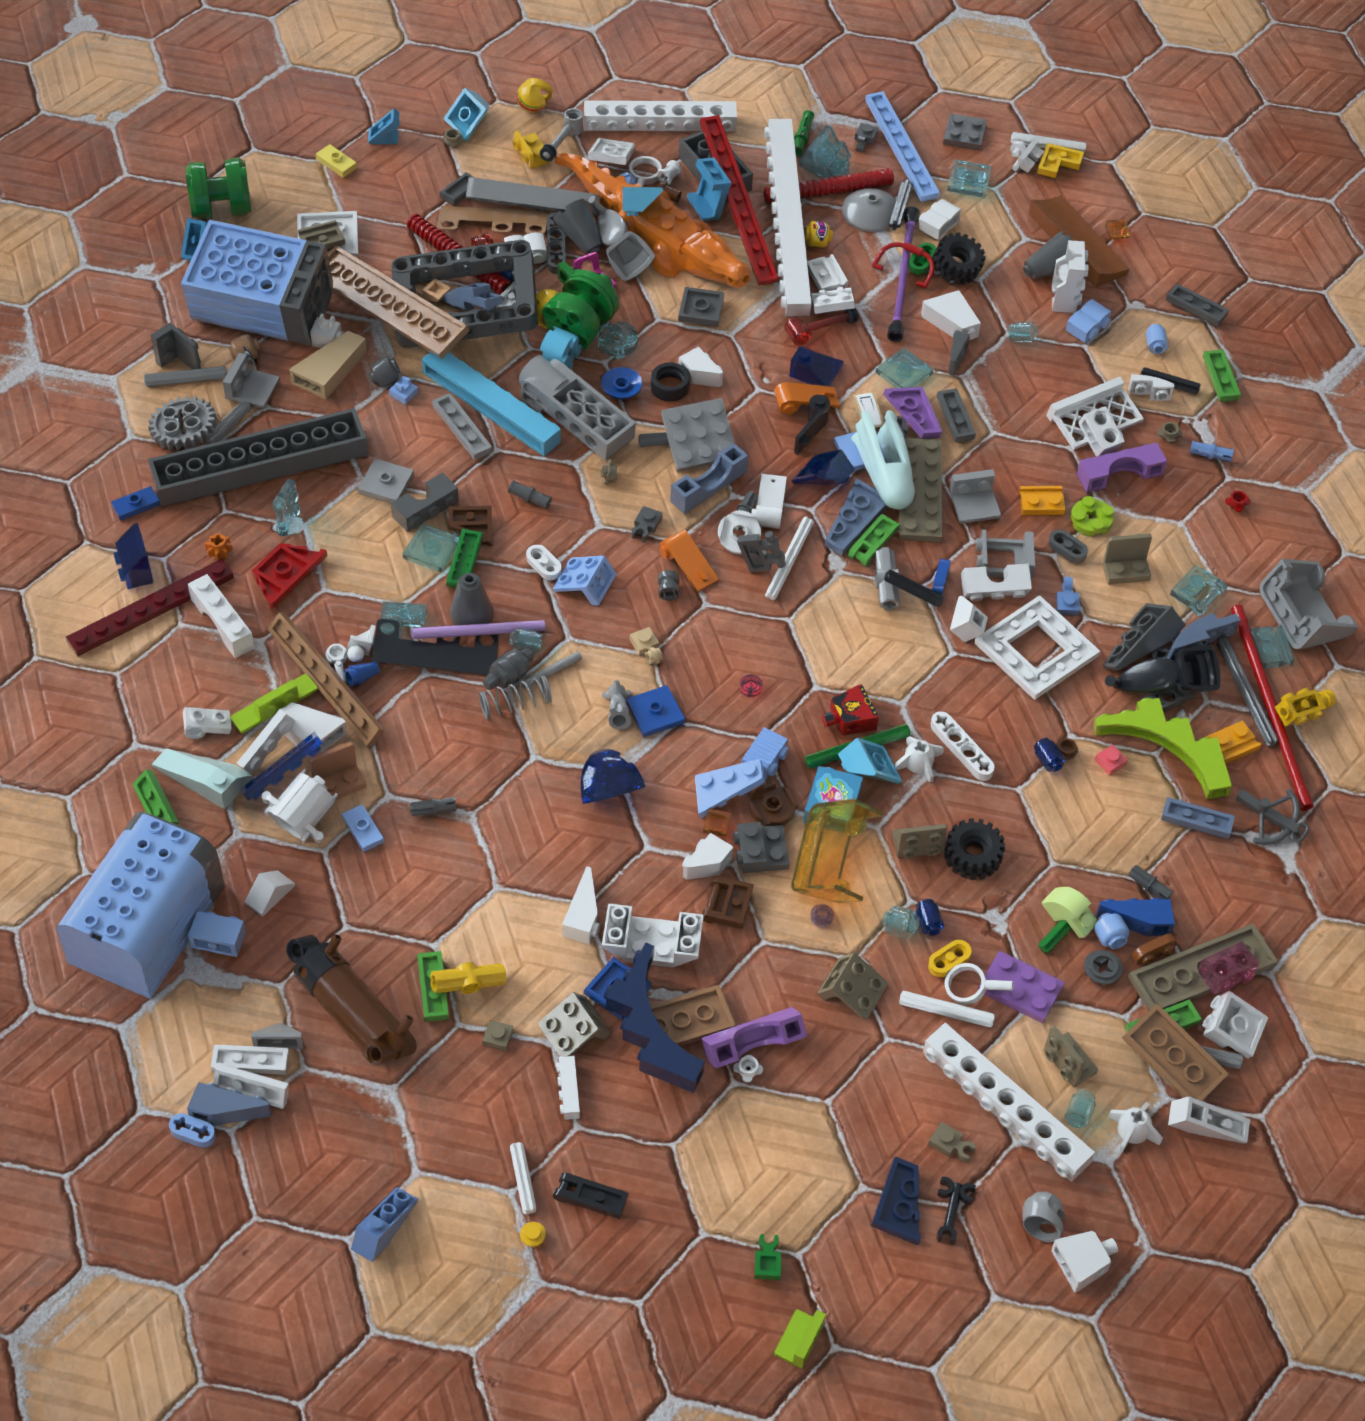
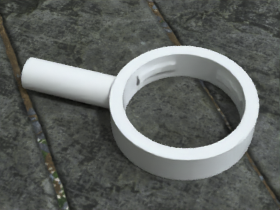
(644, 160)
(985, 984)

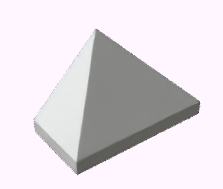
(278, 1036)

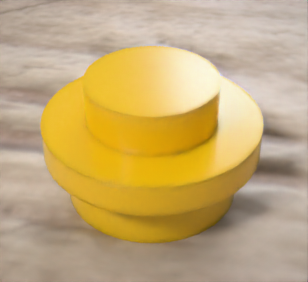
(532, 1234)

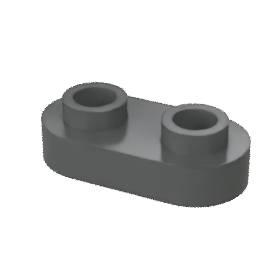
(1070, 547)

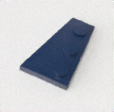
(898, 1202)

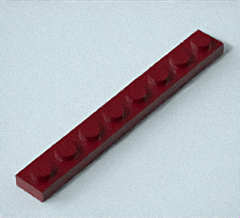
(143, 609)

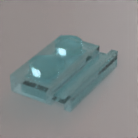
(1272, 646)

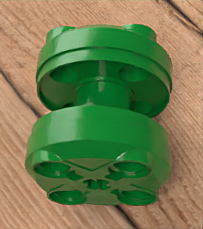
(207, 190)
(583, 305)

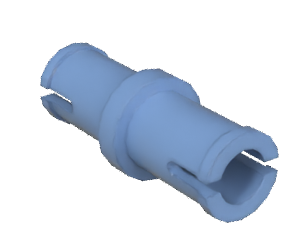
(1212, 451)

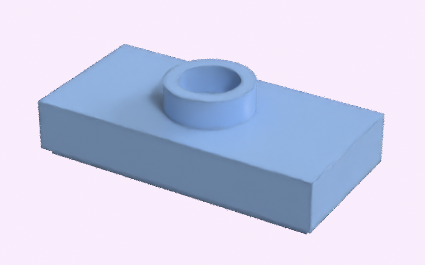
(362, 828)

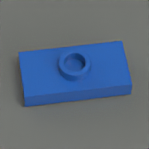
(135, 503)

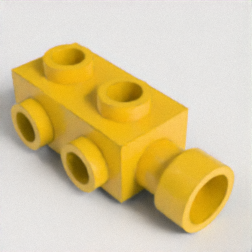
(1304, 705)

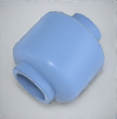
(1112, 930)

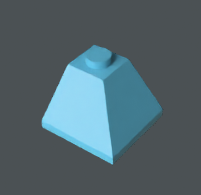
(466, 112)
(638, 198)
(869, 761)

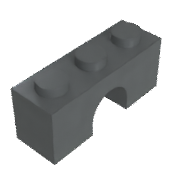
(413, 512)

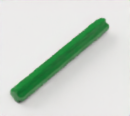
(881, 738)

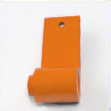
(792, 395)
(689, 558)

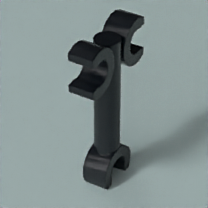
(956, 1193)

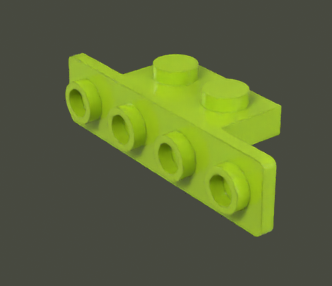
(269, 704)

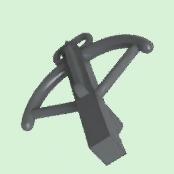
(1265, 810)

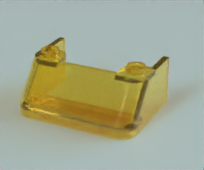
(826, 846)

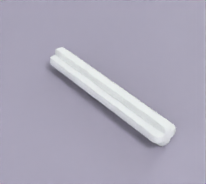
(1027, 138)
(946, 1008)

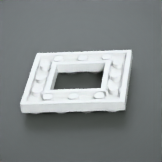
(1036, 682)

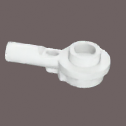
(337, 655)

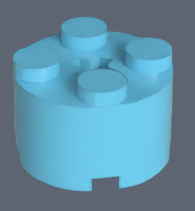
(561, 346)

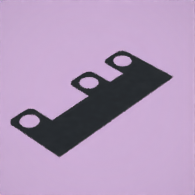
(438, 655)

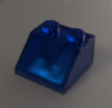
(133, 559)

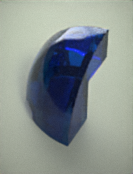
(608, 776)

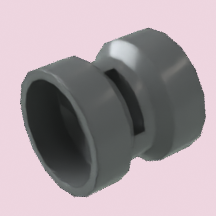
(668, 585)

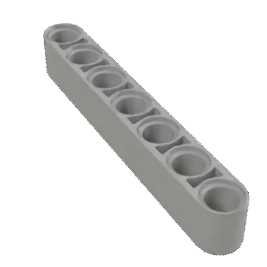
(524, 195)

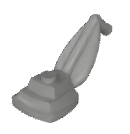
(626, 250)

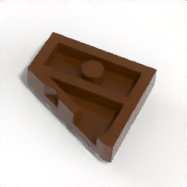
(472, 518)

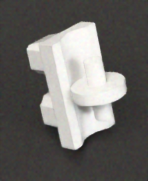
(1019, 150)

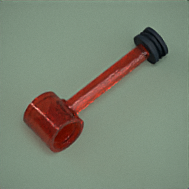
(801, 332)

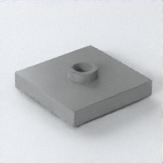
(385, 481)

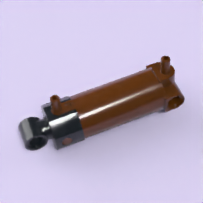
(350, 1000)

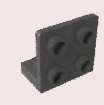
(173, 343)

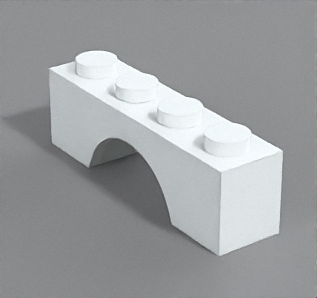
(229, 624)

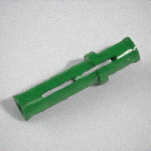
(806, 122)

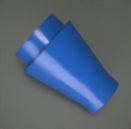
(361, 673)

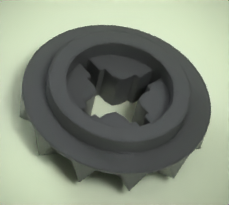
(1098, 959)

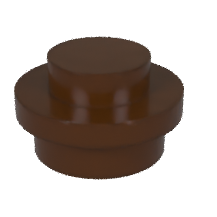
(1068, 748)

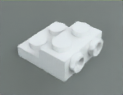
(1234, 1024)

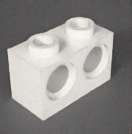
(1097, 433)

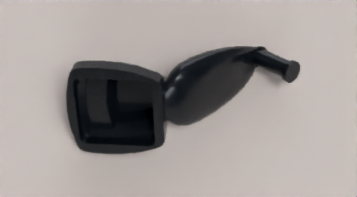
(1193, 669)

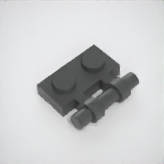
(755, 552)

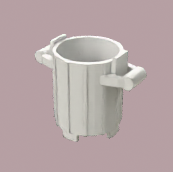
(301, 806)

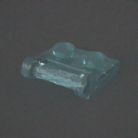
(286, 507)
(1193, 584)

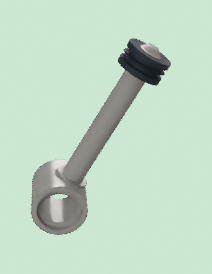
(572, 126)

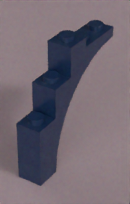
(658, 1053)

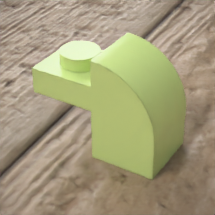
(1072, 906)

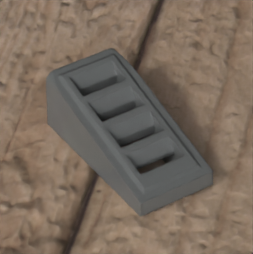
(959, 348)

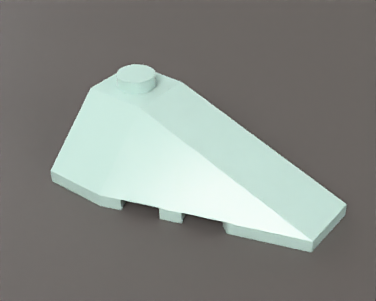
(208, 777)

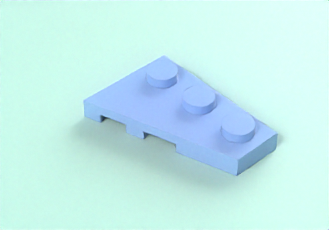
(725, 783)

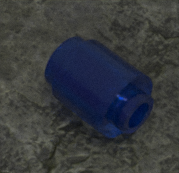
(1049, 755)
(929, 917)

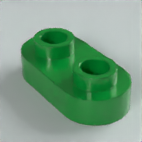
(919, 264)

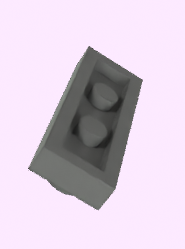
(1197, 305)
(956, 415)

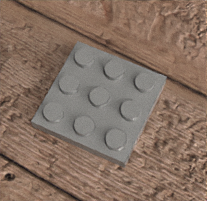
(697, 433)

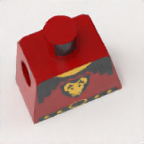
(852, 712)

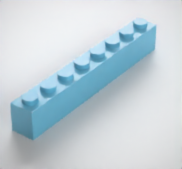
(493, 402)

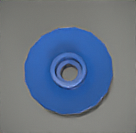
(621, 383)

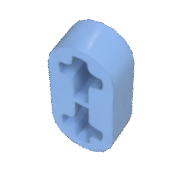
(190, 1133)

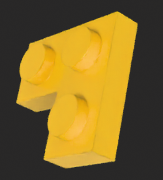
(1057, 156)

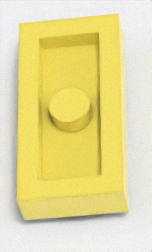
(336, 160)

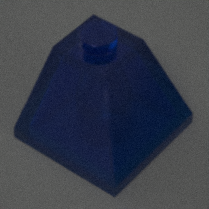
(814, 366)
(825, 469)

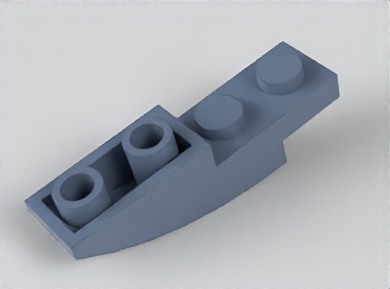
(473, 295)
(1204, 631)

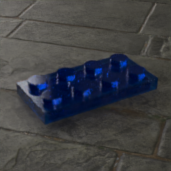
(290, 760)

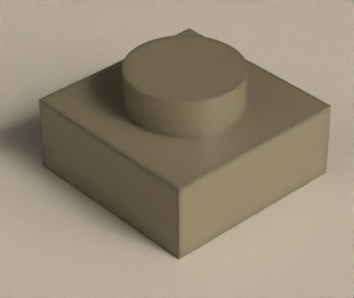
(498, 1035)

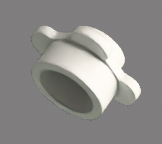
(748, 1061)

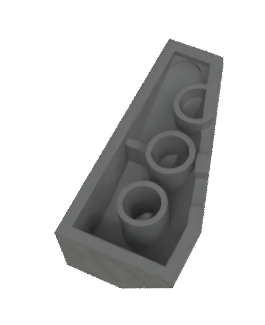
(1149, 630)

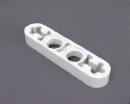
(964, 744)

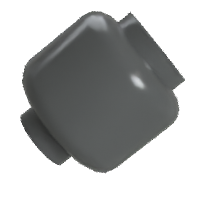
(384, 371)

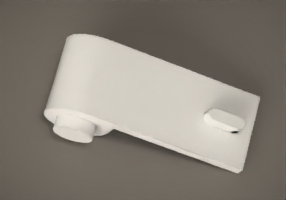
(770, 501)

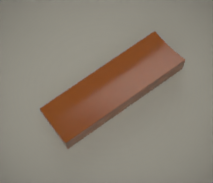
(1058, 215)

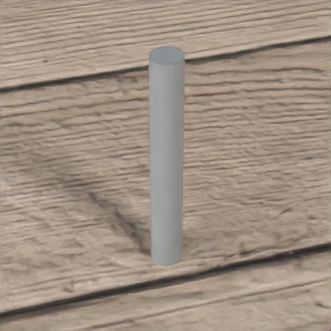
(553, 668)

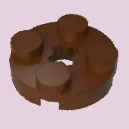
(771, 817)

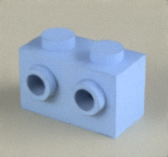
(217, 933)

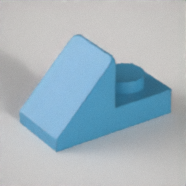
(385, 129)

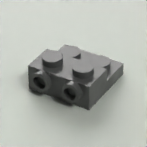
(761, 847)

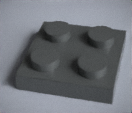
(701, 306)

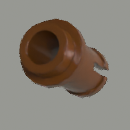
(674, 194)

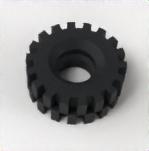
(966, 250)
(977, 835)

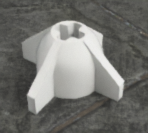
(919, 757)
(1135, 1126)

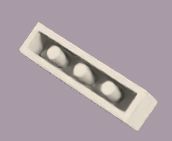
(569, 1089)

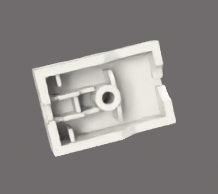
(1068, 278)

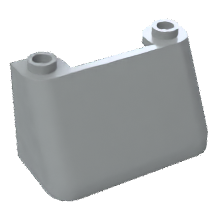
(1299, 606)

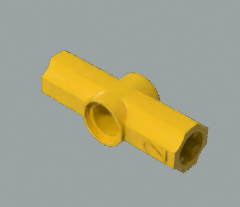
(468, 978)

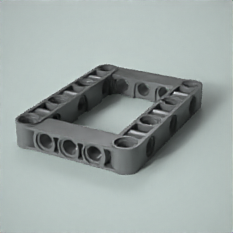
(472, 261)

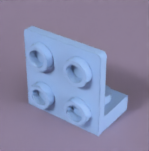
(588, 574)

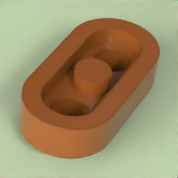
(1151, 950)

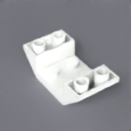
(672, 940)

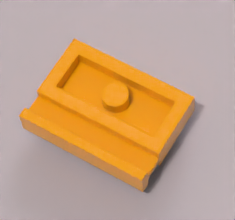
(1042, 500)
(1236, 741)

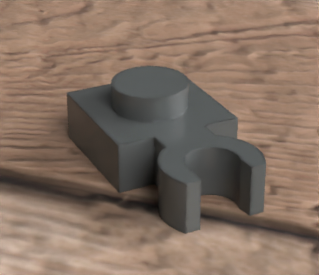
(647, 520)

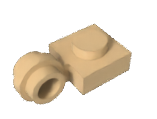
(646, 643)

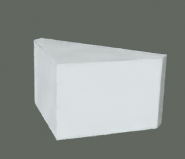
(268, 891)

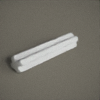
(523, 1178)

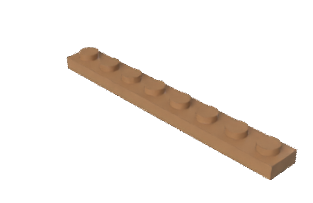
(326, 679)

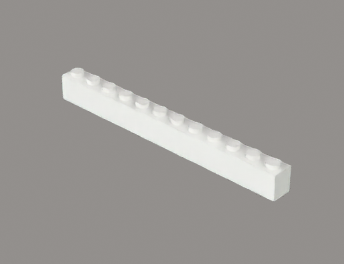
(788, 219)

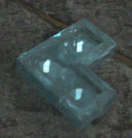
(405, 613)

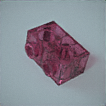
(1225, 963)

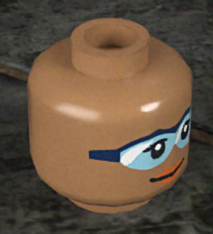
(245, 345)

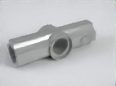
(887, 592)

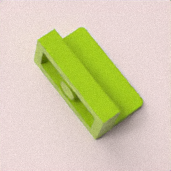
(800, 1337)

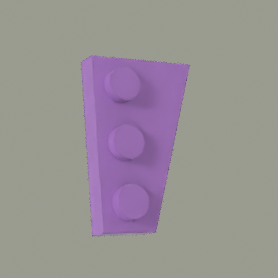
(915, 409)

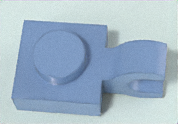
(1068, 601)

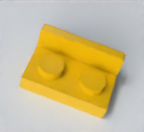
(529, 149)

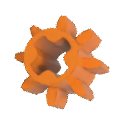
(218, 546)

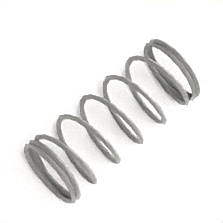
(543, 684)

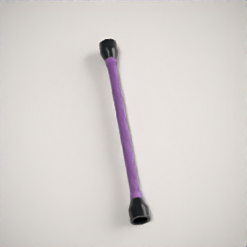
(896, 329)

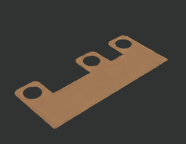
(493, 215)

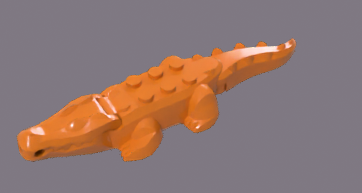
(668, 230)

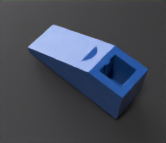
(1142, 916)

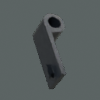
(817, 417)

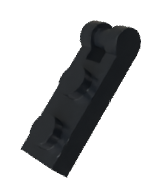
(591, 1195)

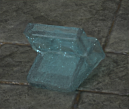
(826, 155)

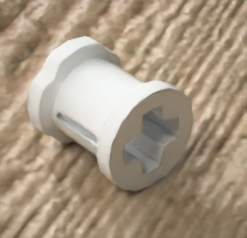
(669, 172)

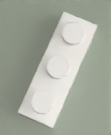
(266, 742)
(252, 1058)
(251, 1084)

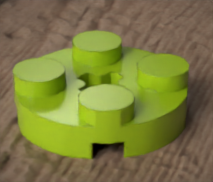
(1097, 508)

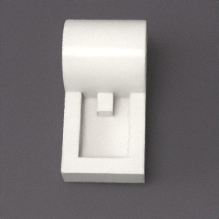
(201, 721)

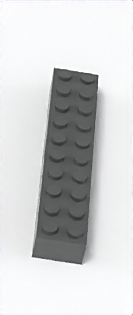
(258, 457)

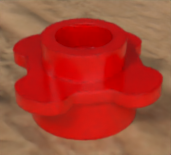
(1238, 500)

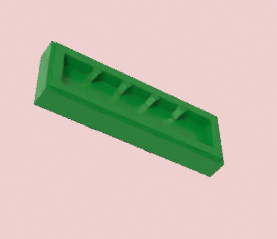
(465, 556)

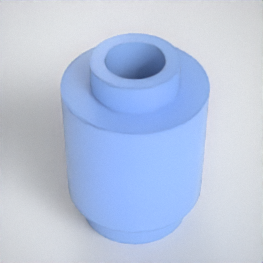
(1157, 339)

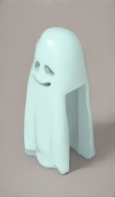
(891, 479)

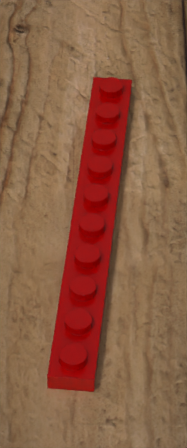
(739, 202)

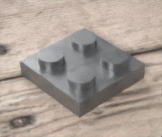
(964, 132)

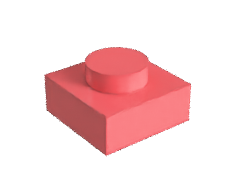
(1111, 759)

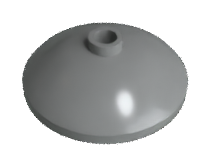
(868, 209)

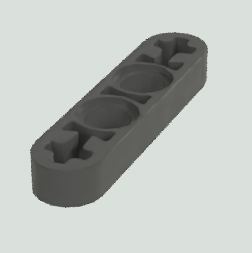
(554, 243)

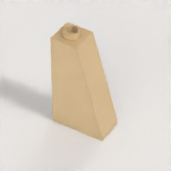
(329, 365)

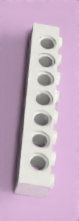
(656, 115)
(1004, 1089)

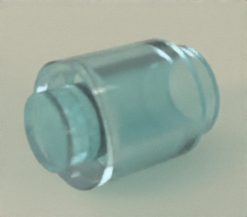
(1023, 331)
(525, 639)
(1080, 1108)

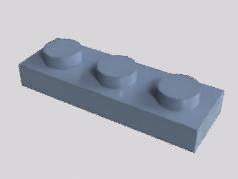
(1198, 818)

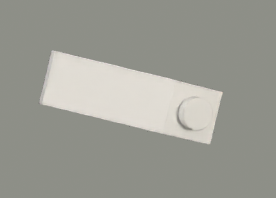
(581, 917)
(1208, 1120)

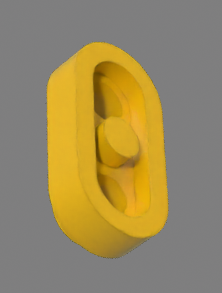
(947, 958)

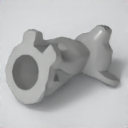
(619, 716)

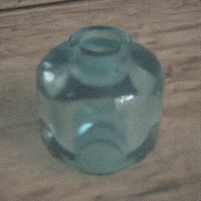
(900, 922)

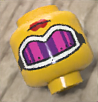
(817, 234)

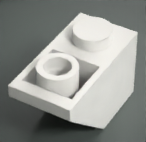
(702, 368)
(967, 620)
(709, 858)

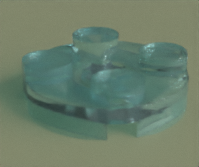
(617, 348)

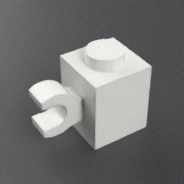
(325, 331)

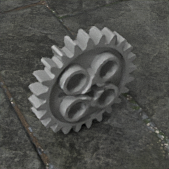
(167, 426)

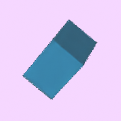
(192, 236)

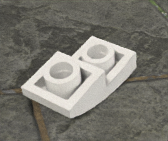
(1156, 388)

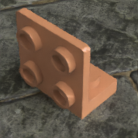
(338, 770)

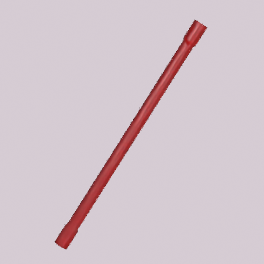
(1301, 790)

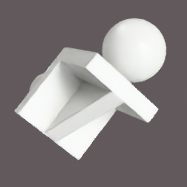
(360, 645)

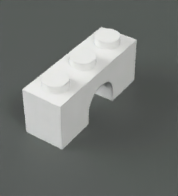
(978, 585)

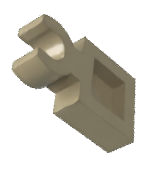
(949, 1140)

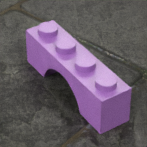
(1143, 460)
(775, 1028)

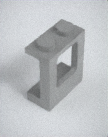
(1022, 550)

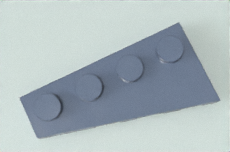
(855, 517)

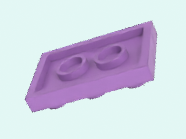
(1033, 989)

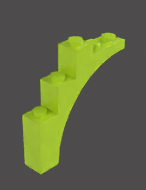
(1176, 735)

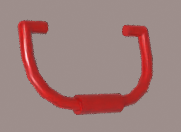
(910, 248)

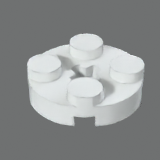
(733, 522)

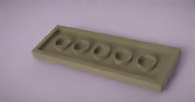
(924, 515)
(1177, 976)

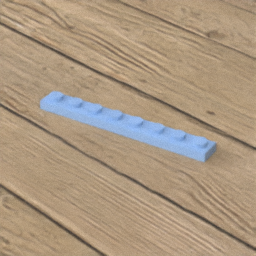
(902, 146)

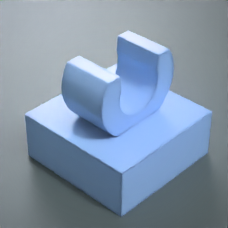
(403, 390)

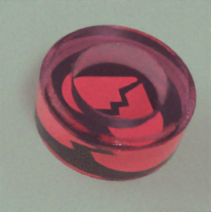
(751, 685)

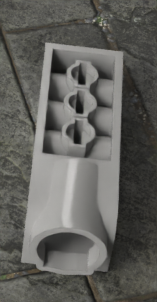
(575, 405)

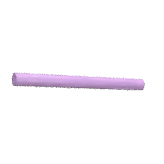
(475, 629)

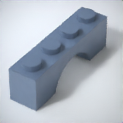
(728, 466)

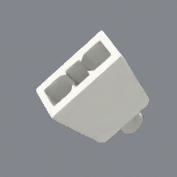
(1083, 1257)

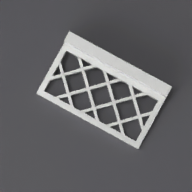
(1089, 398)

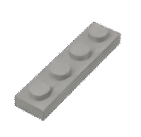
(462, 426)

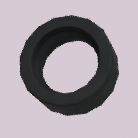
(670, 370)

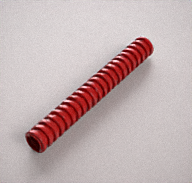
(841, 184)
(443, 242)

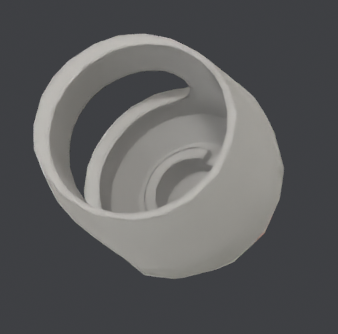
(1040, 1209)

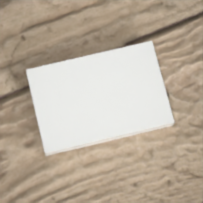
(611, 151)

